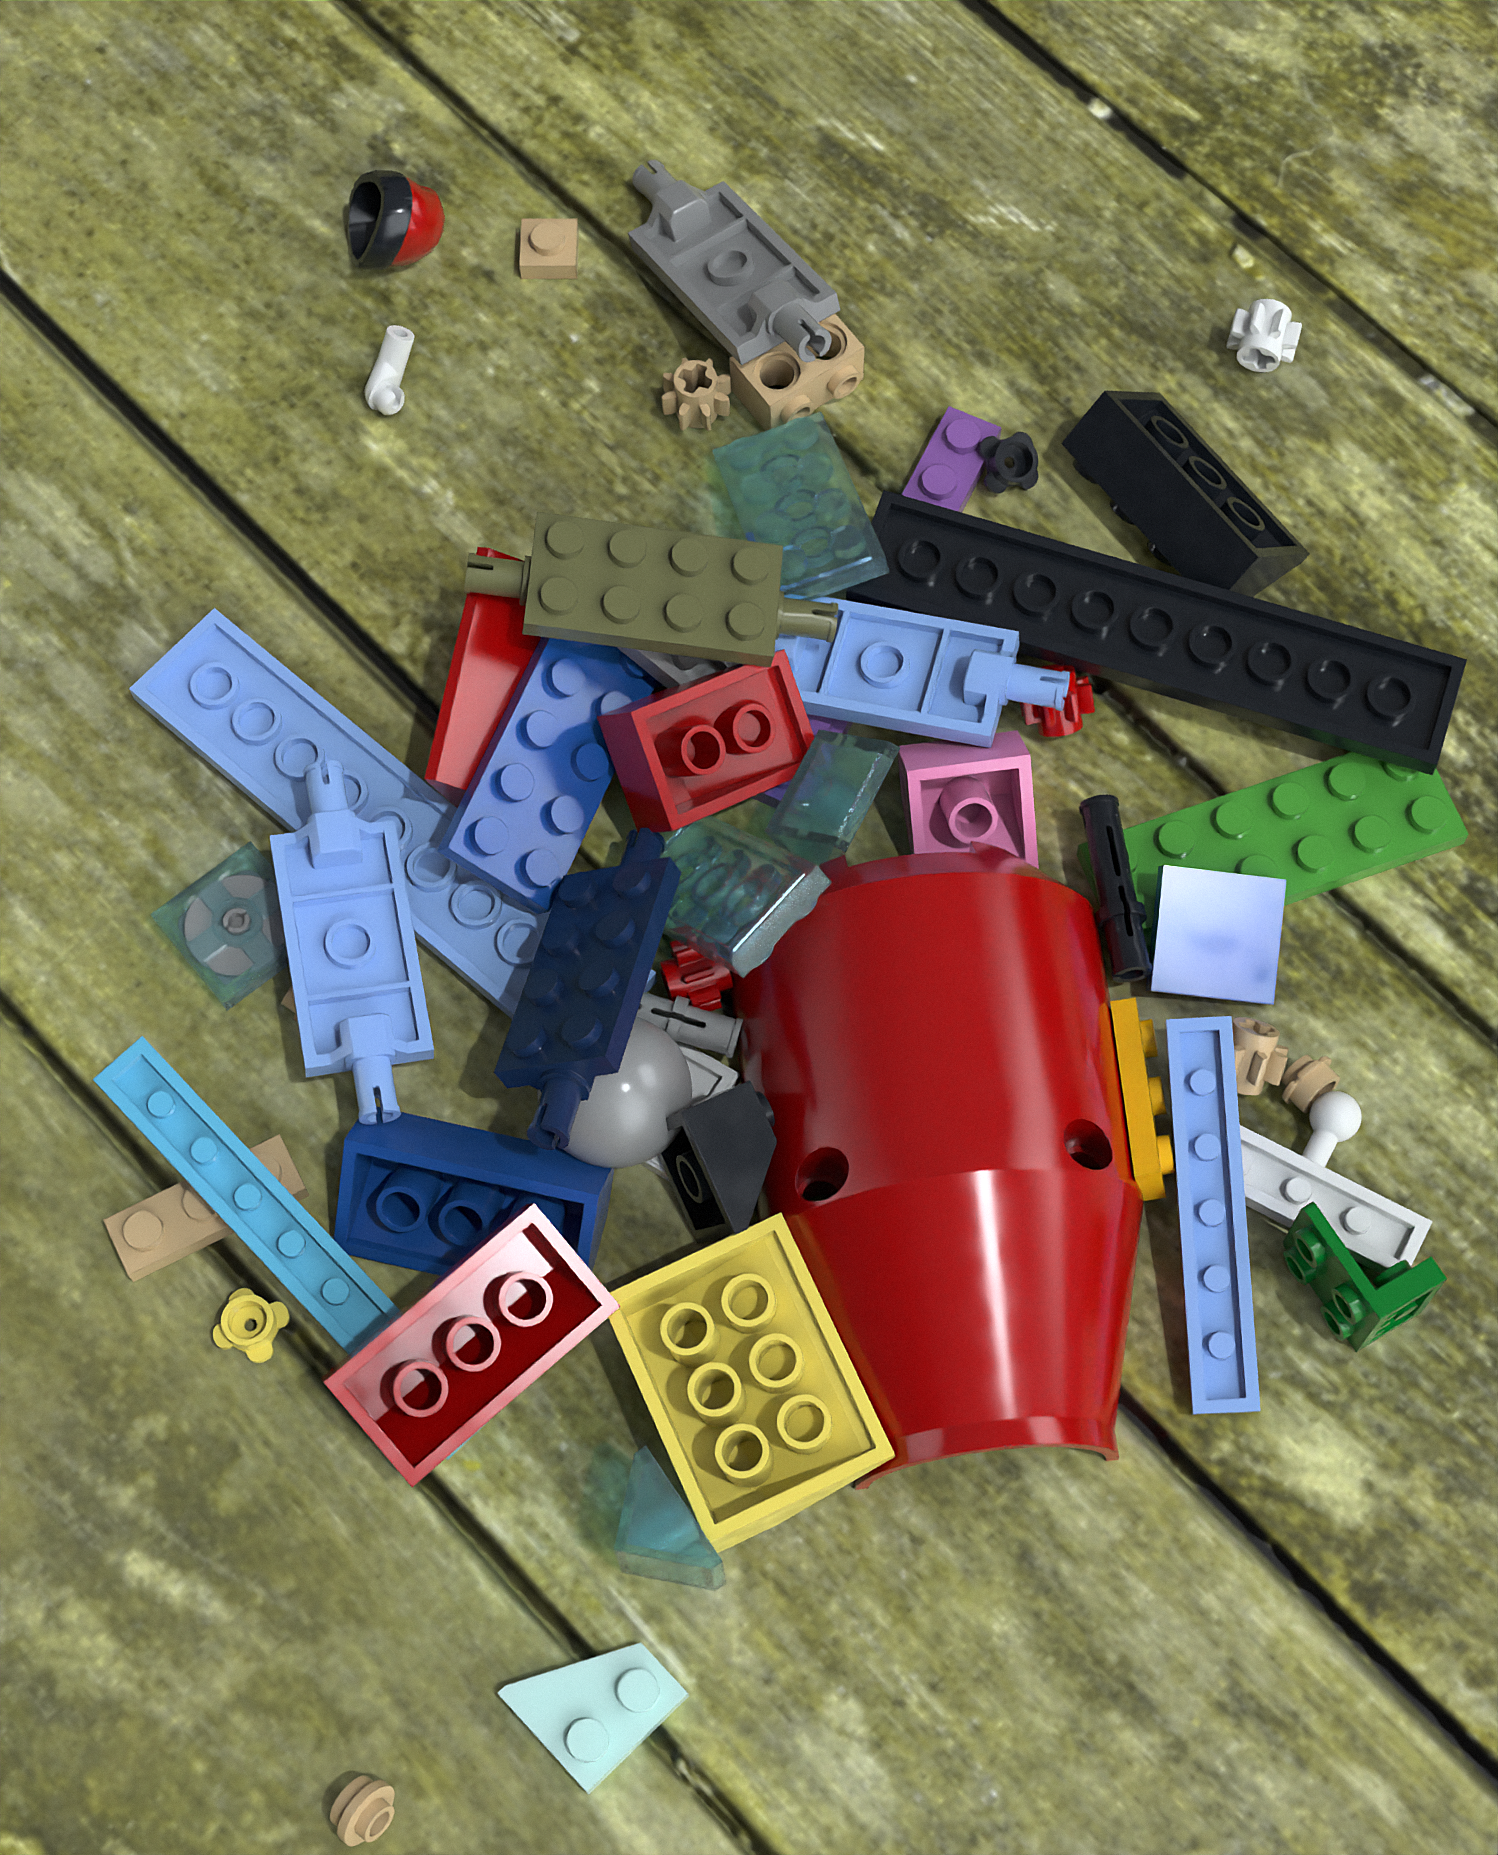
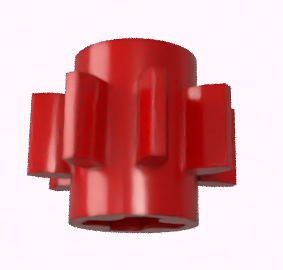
(1069, 720)
(694, 977)

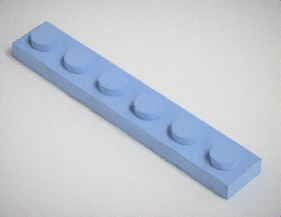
(1212, 1216)

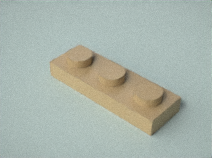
(182, 1222)

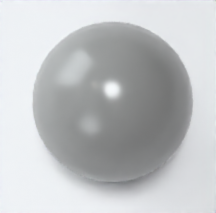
(628, 1109)

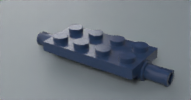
(588, 983)

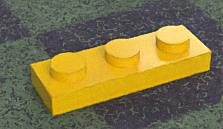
(1142, 1098)

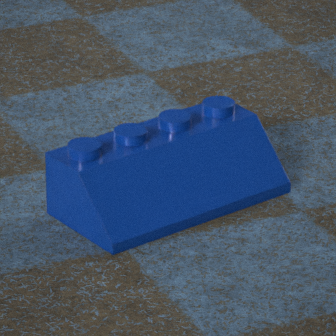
(435, 1189)

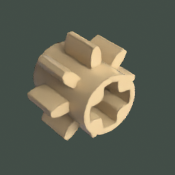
(696, 394)
(1257, 1055)

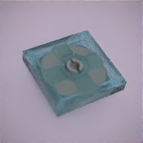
(229, 926)

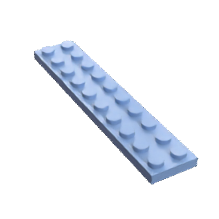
(268, 725)

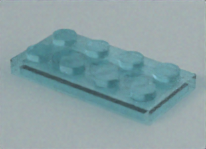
(798, 494)
(736, 893)

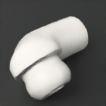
(383, 385)

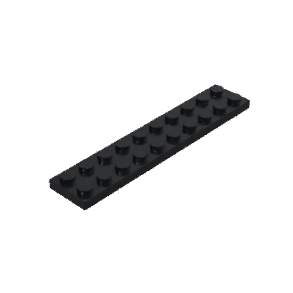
(1168, 633)

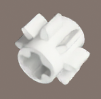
(1264, 335)

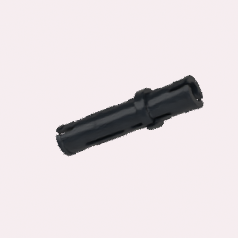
(1119, 910)

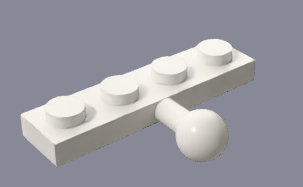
(1283, 1182)

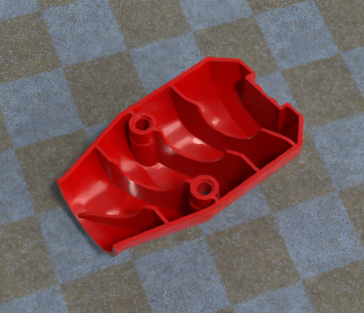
(964, 1110)

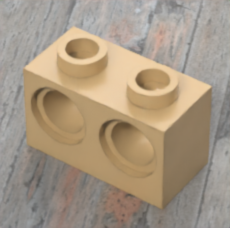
(806, 383)

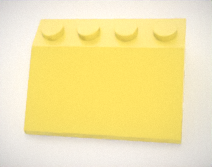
(748, 1382)

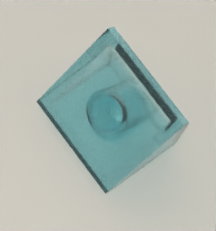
(830, 795)
(659, 1533)

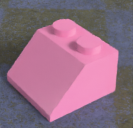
(968, 795)

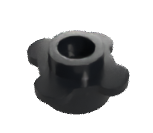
(1024, 458)

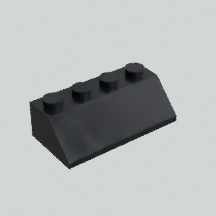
(1180, 494)

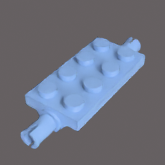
(917, 673)
(350, 945)

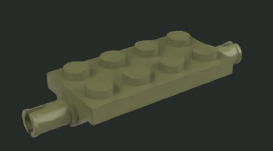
(652, 590)

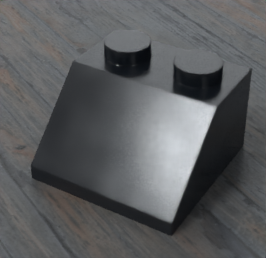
(720, 1160)

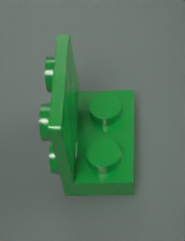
(1349, 1300)

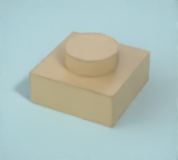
(549, 248)

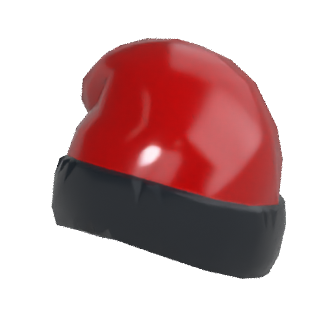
(392, 220)

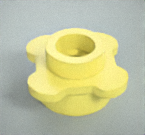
(242, 1308)

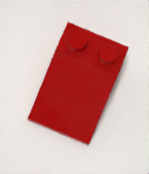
(708, 743)

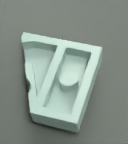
(596, 1709)

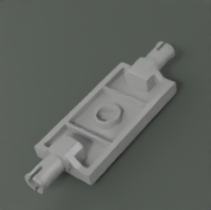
(731, 268)

